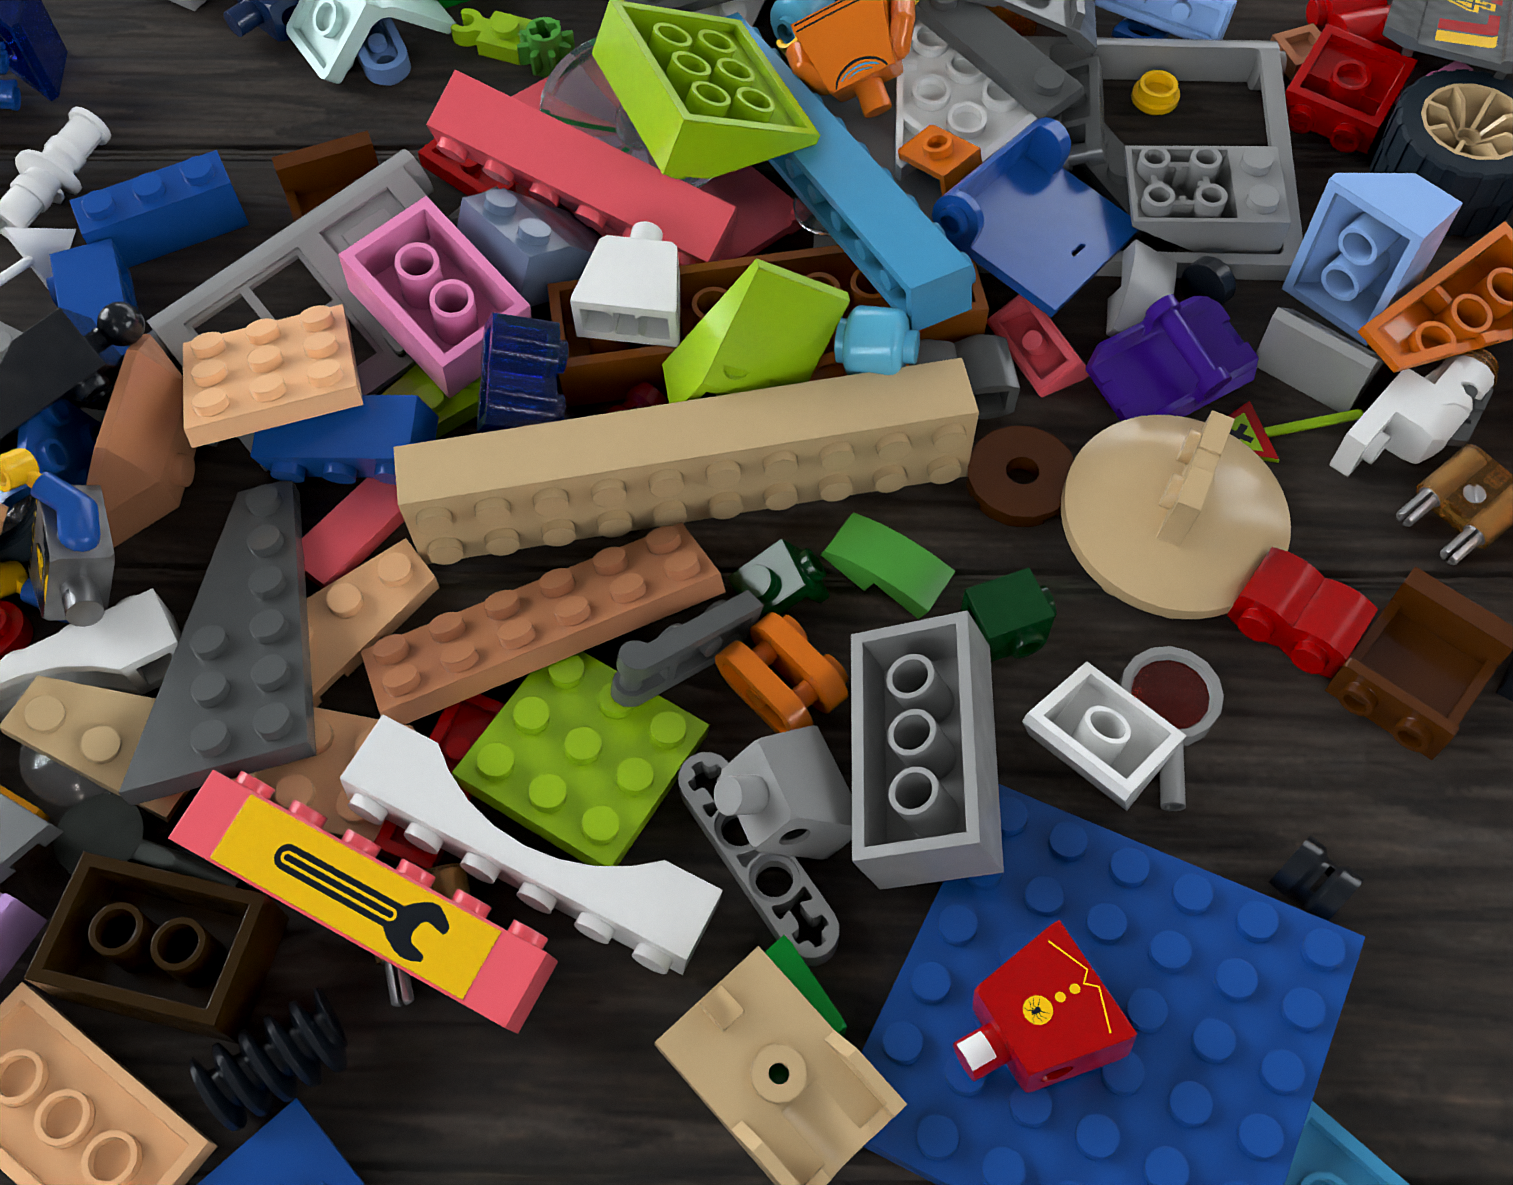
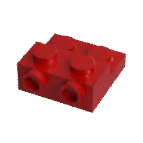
(1346, 89)

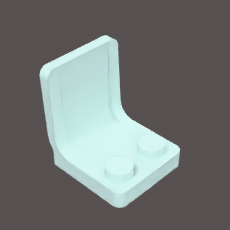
(334, 30)

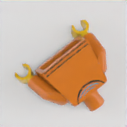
(853, 49)

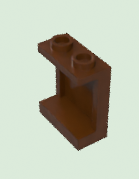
(323, 170)
(1423, 663)

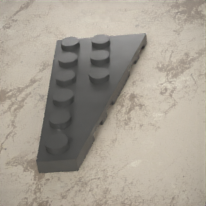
(243, 663)

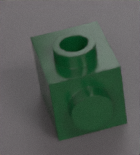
(1012, 613)

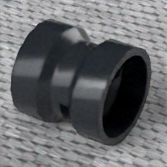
(1305, 869)

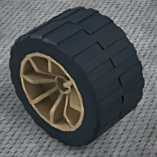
(1459, 138)

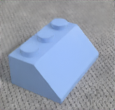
(1368, 245)

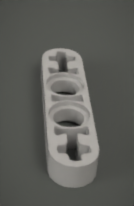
(747, 863)

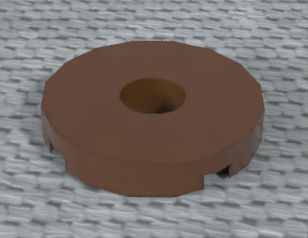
(1018, 449)

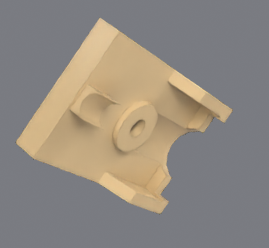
(790, 1129)

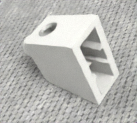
(630, 290)

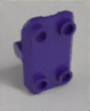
(1172, 360)

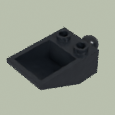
(63, 360)

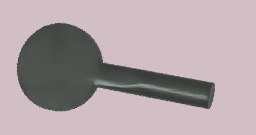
(119, 831)

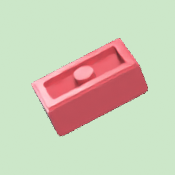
(1037, 346)

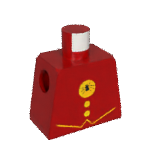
(1044, 1016)

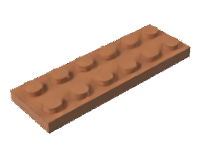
(539, 623)

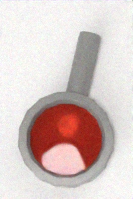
(1183, 693)

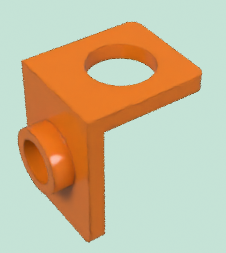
(941, 155)

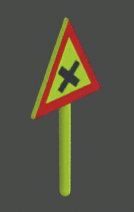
(1251, 432)

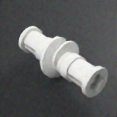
(51, 170)

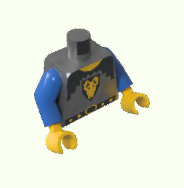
(68, 549)

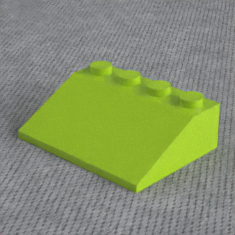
(698, 90)

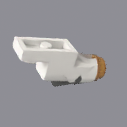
(1422, 414)

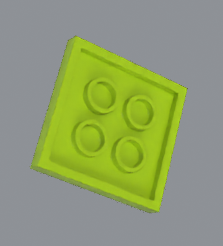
(579, 761)

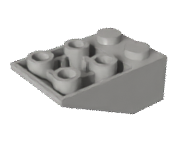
(1209, 197)

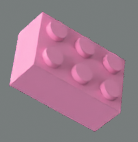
(430, 291)

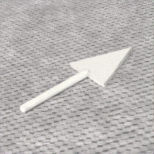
(35, 247)

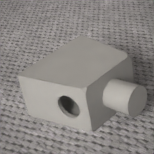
(788, 795)

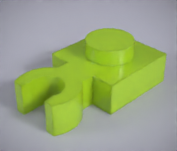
(493, 36)

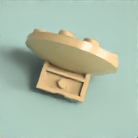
(1173, 514)

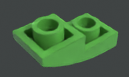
(898, 566)

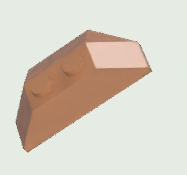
(142, 443)

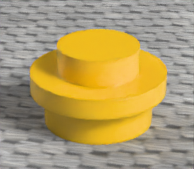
(1156, 93)

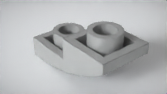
(1144, 281)

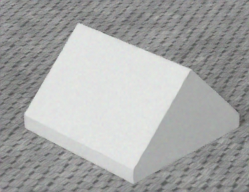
(1103, 734)

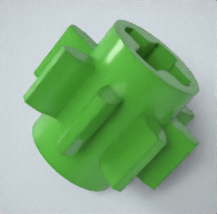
(544, 45)

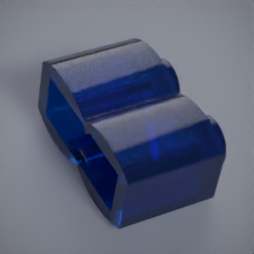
(520, 373)

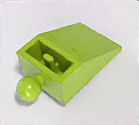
(756, 336)

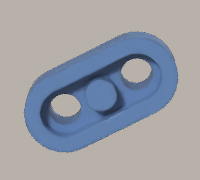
(384, 54)

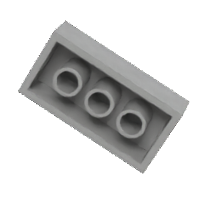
(924, 753)

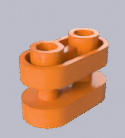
(785, 646)

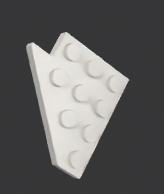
(954, 95)

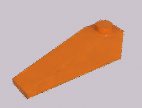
(1452, 310)

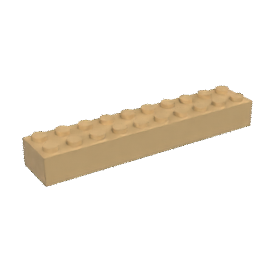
(685, 461)

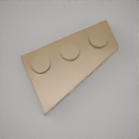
(86, 732)

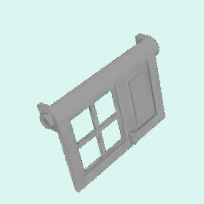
(316, 242)

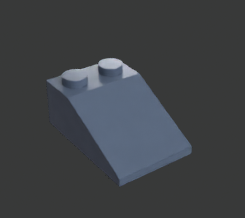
(527, 240)

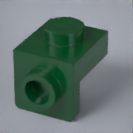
(781, 577)

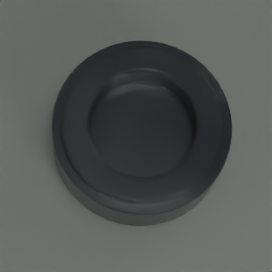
(1209, 278)

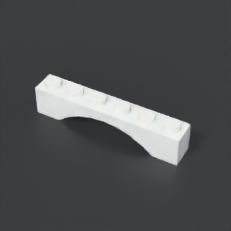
(119, 653)
(643, 906)

